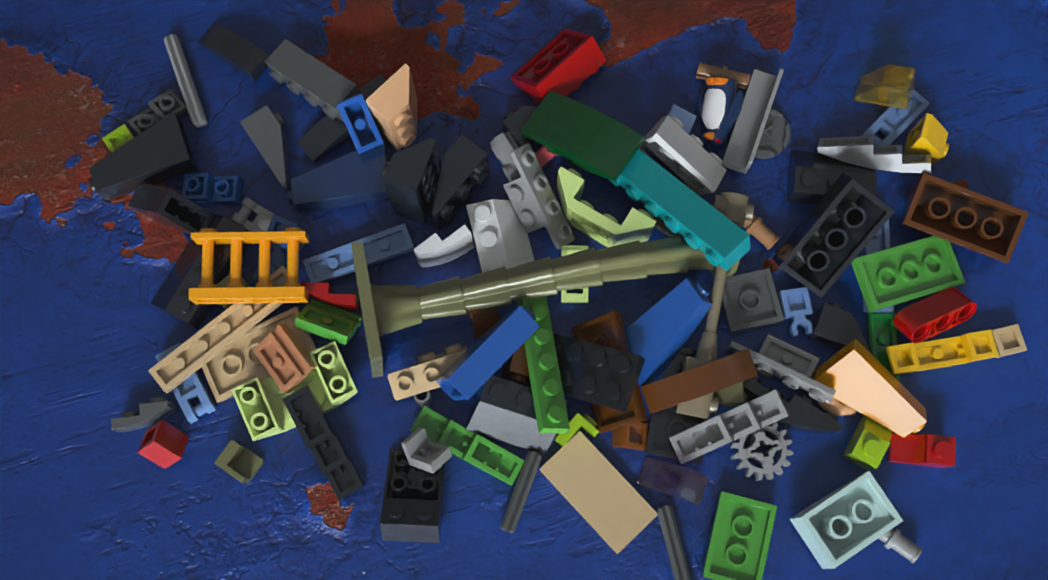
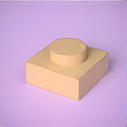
(1009, 340)

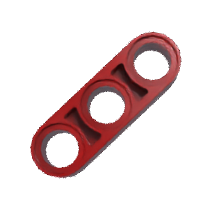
(934, 314)

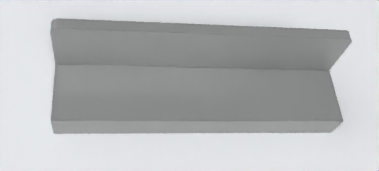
(751, 121)

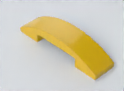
(941, 352)

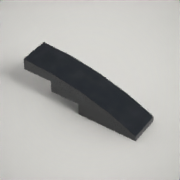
(331, 131)
(323, 442)

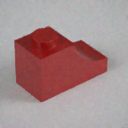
(922, 450)

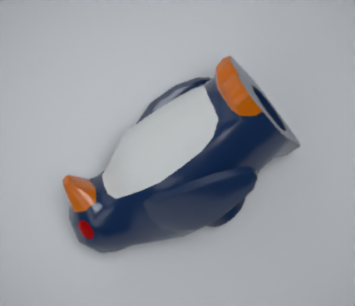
(719, 108)

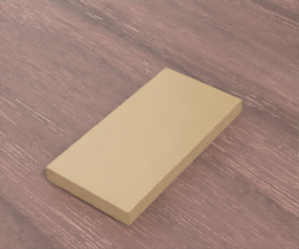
(239, 362)
(598, 492)

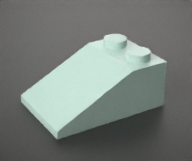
(846, 521)

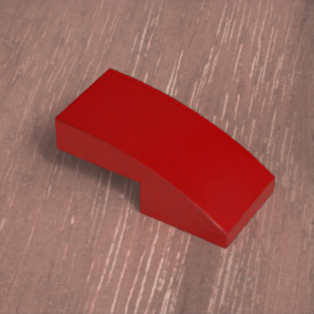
(324, 293)

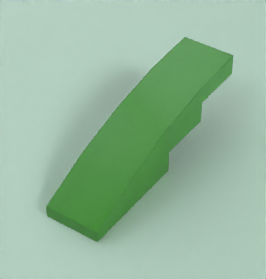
(469, 446)

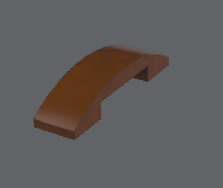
(699, 381)

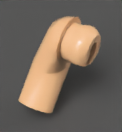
(837, 408)

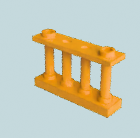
(263, 291)

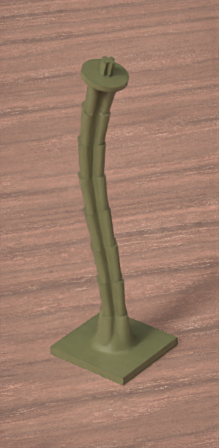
(401, 306)

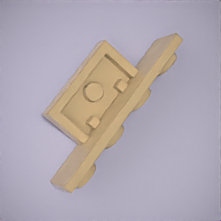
(424, 372)

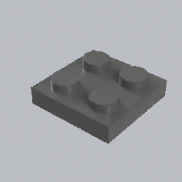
(750, 301)

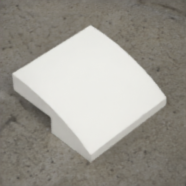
(436, 252)

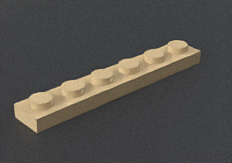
(213, 339)

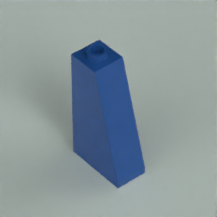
(667, 327)
(488, 354)

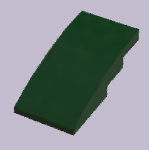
(582, 135)

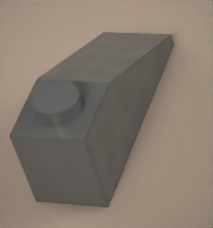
(271, 141)

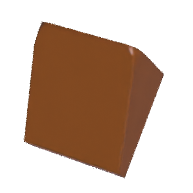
(631, 436)

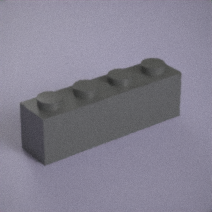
(311, 78)

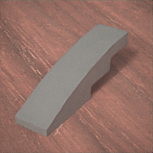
(863, 153)
(729, 426)

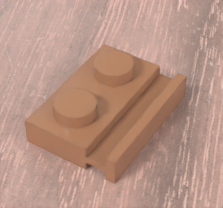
(284, 358)

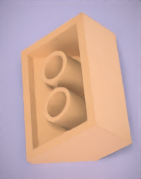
(395, 109)

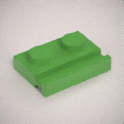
(328, 321)

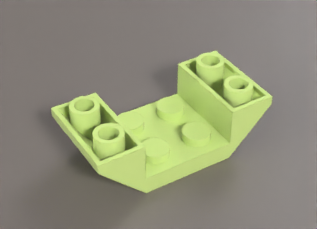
(599, 227)
(262, 399)

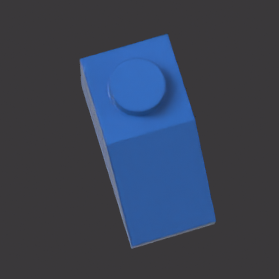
(359, 123)

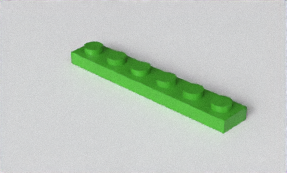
(544, 371)

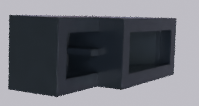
(235, 51)

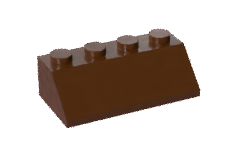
(963, 217)

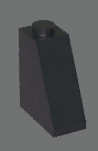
(169, 208)

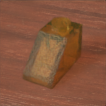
(887, 86)

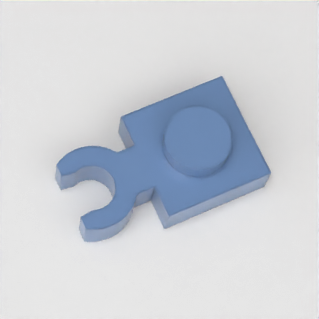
(796, 305)

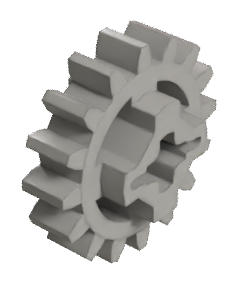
(764, 460)

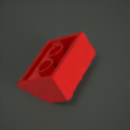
(560, 66)

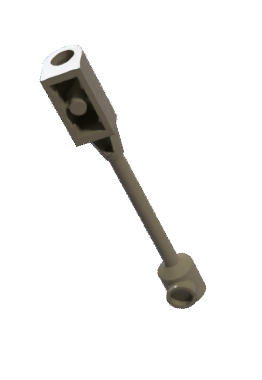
(737, 209)

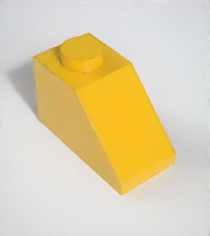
(927, 138)

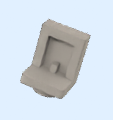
(425, 453)

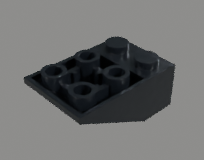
(461, 172)
(411, 502)

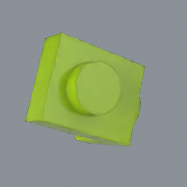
(578, 421)

